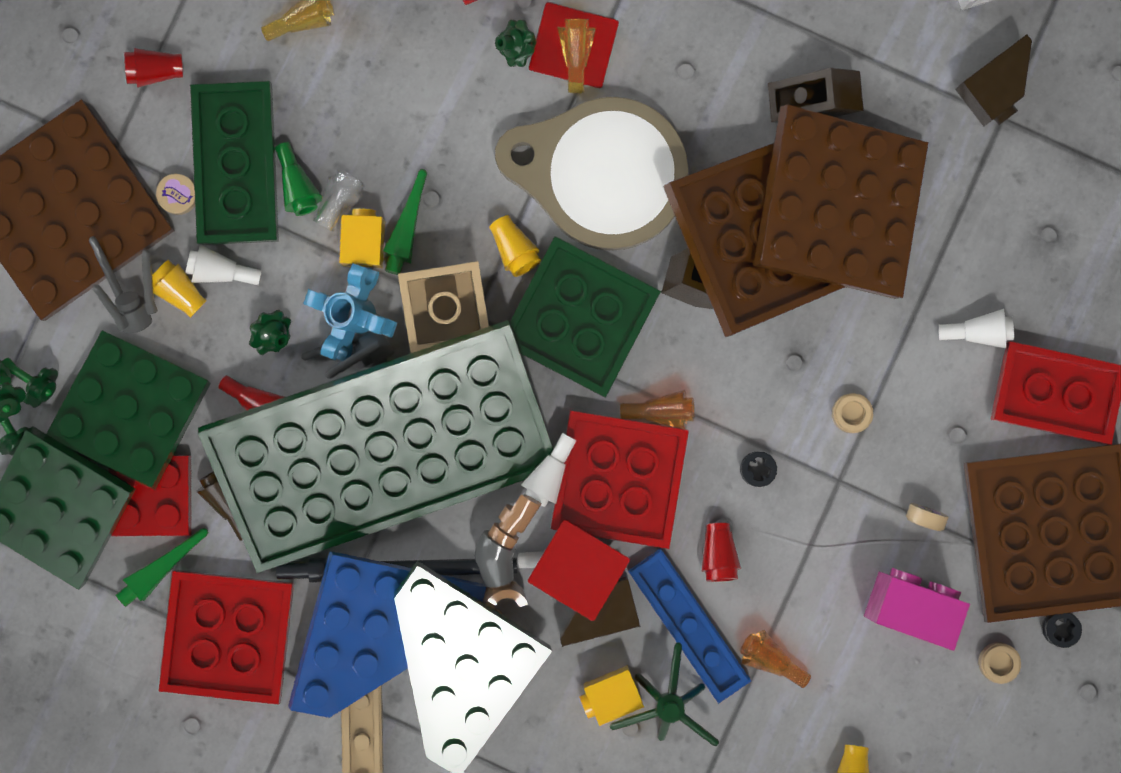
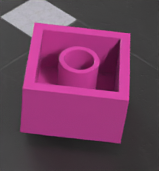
(918, 611)

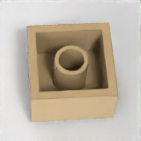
(442, 304)

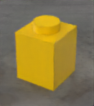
(362, 239)
(611, 696)

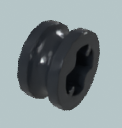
(768, 462)
(1073, 629)

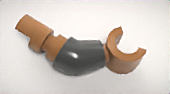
(496, 551)

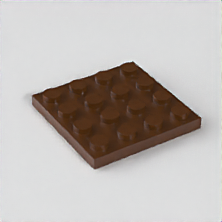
(58, 194)
(841, 202)
(721, 226)
(1047, 532)

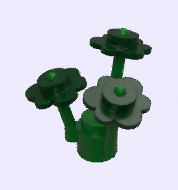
(38, 390)

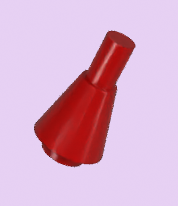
(247, 396)

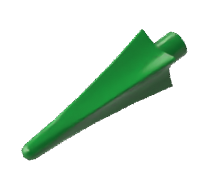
(401, 241)
(147, 579)

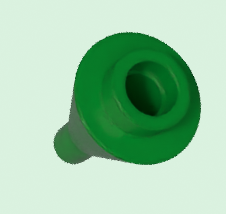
(298, 189)

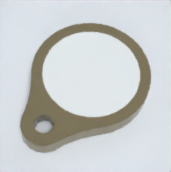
(599, 170)

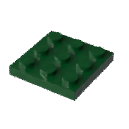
(581, 316)
(128, 409)
(59, 507)

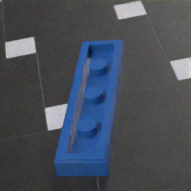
(689, 625)

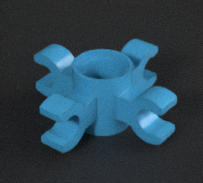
(336, 311)

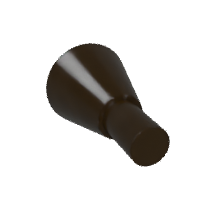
(213, 495)

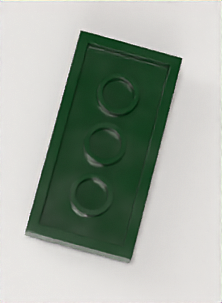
(234, 163)

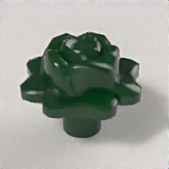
(516, 43)
(270, 332)

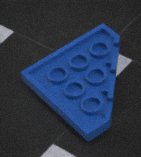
(354, 634)

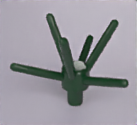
(669, 706)

